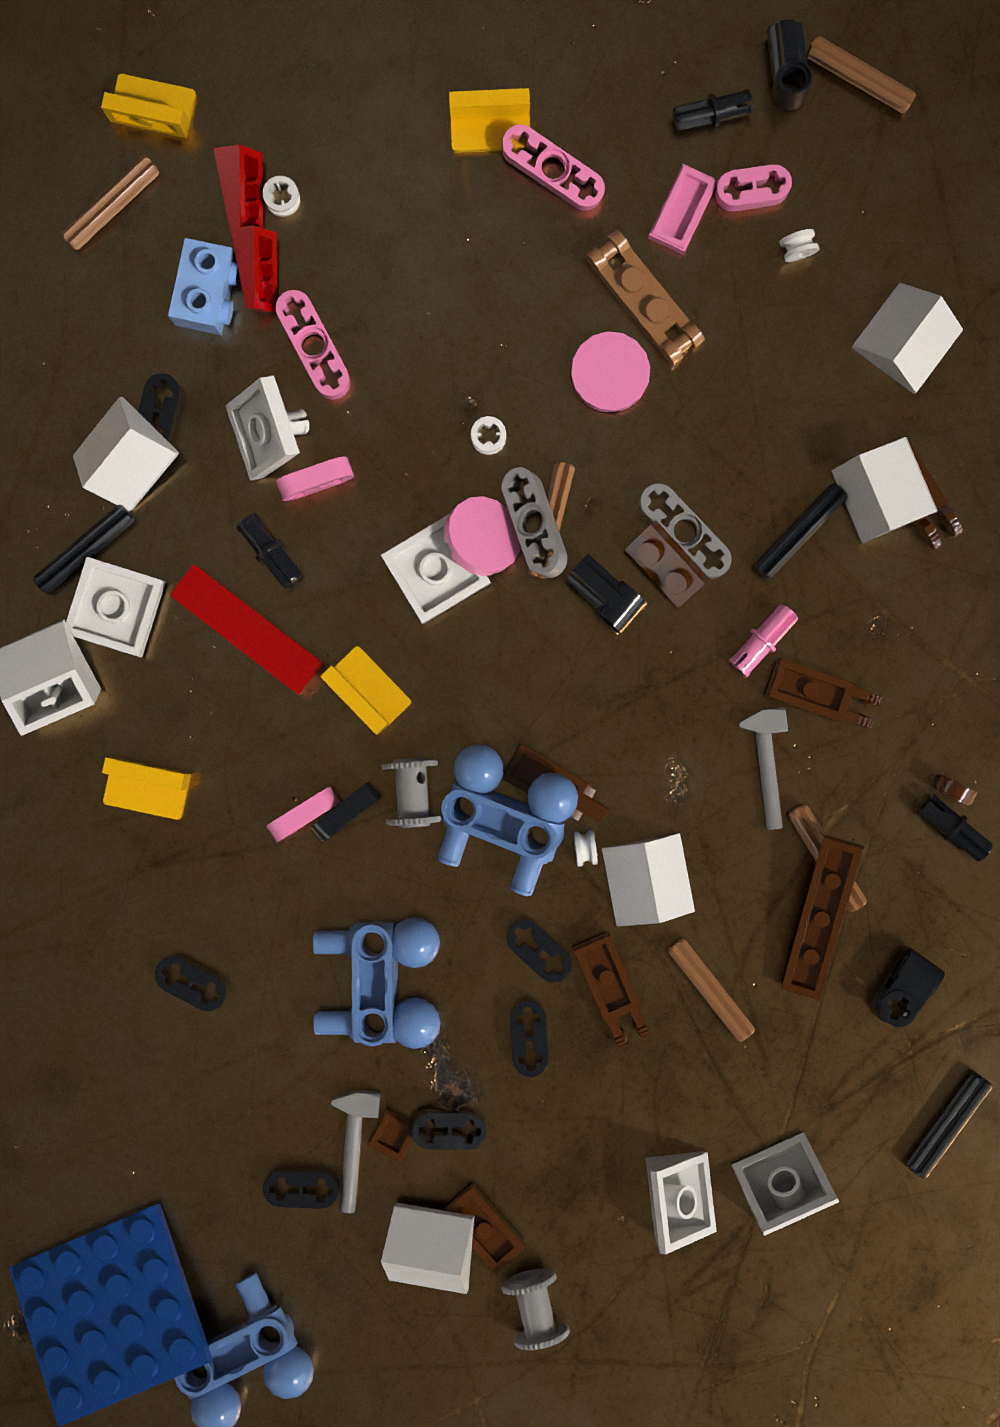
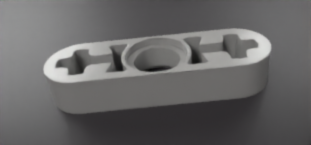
(673, 501)
(548, 532)

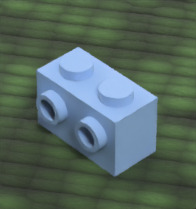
(204, 287)

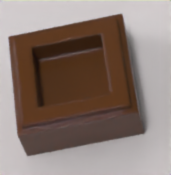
(391, 1135)

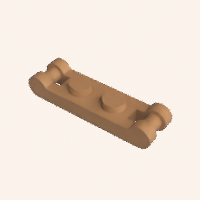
(644, 297)

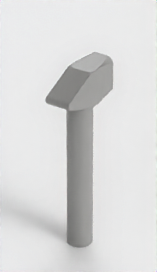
(763, 724)
(356, 1105)

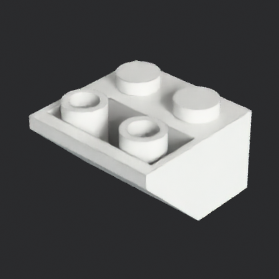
(45, 678)

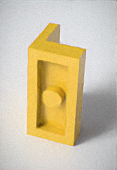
(150, 105)
(484, 116)
(366, 690)
(145, 788)

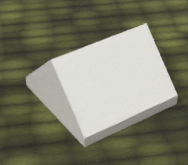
(909, 335)
(123, 456)
(884, 489)
(648, 880)
(784, 1184)
(680, 1199)
(429, 1248)

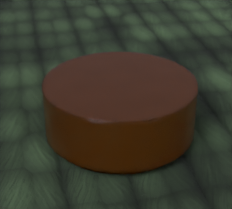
(955, 790)

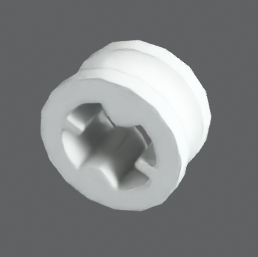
(277, 183)
(799, 245)
(488, 423)
(585, 847)

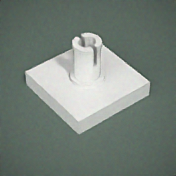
(265, 428)

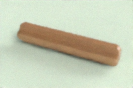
(860, 74)
(110, 202)
(557, 497)
(813, 835)
(711, 990)

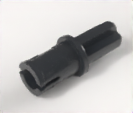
(712, 110)
(269, 550)
(955, 828)

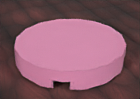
(610, 371)
(481, 536)

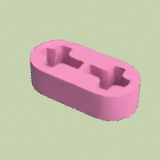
(750, 179)
(315, 478)
(303, 814)

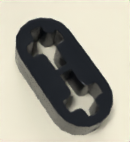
(170, 408)
(345, 812)
(532, 957)
(187, 991)
(538, 1037)
(447, 1139)
(301, 1197)

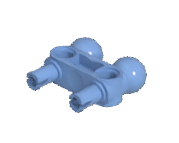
(502, 818)
(375, 983)
(242, 1349)

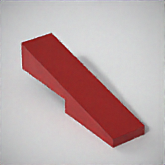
(254, 247)
(246, 629)

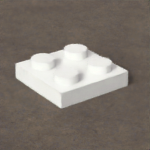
(430, 574)
(114, 607)

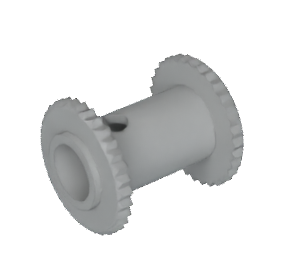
(411, 793)
(535, 1309)

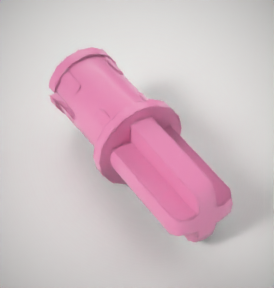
(763, 639)

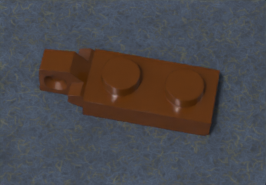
(528, 765)

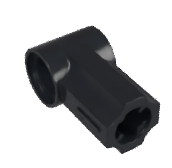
(788, 63)
(613, 600)

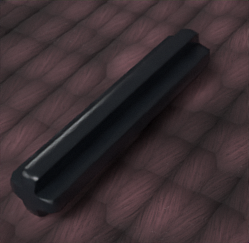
(800, 531)
(85, 546)
(949, 1125)

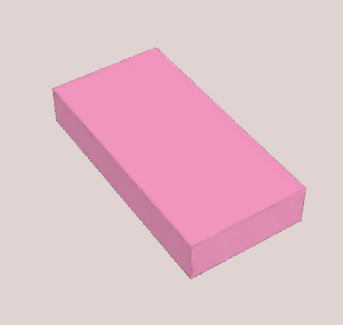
(683, 209)

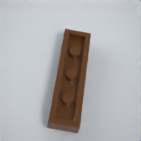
(822, 917)

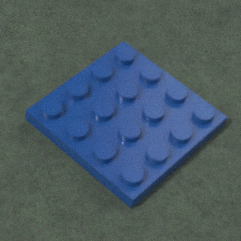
(110, 1315)

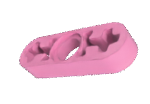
(523, 159)
(309, 314)

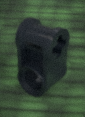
(909, 984)

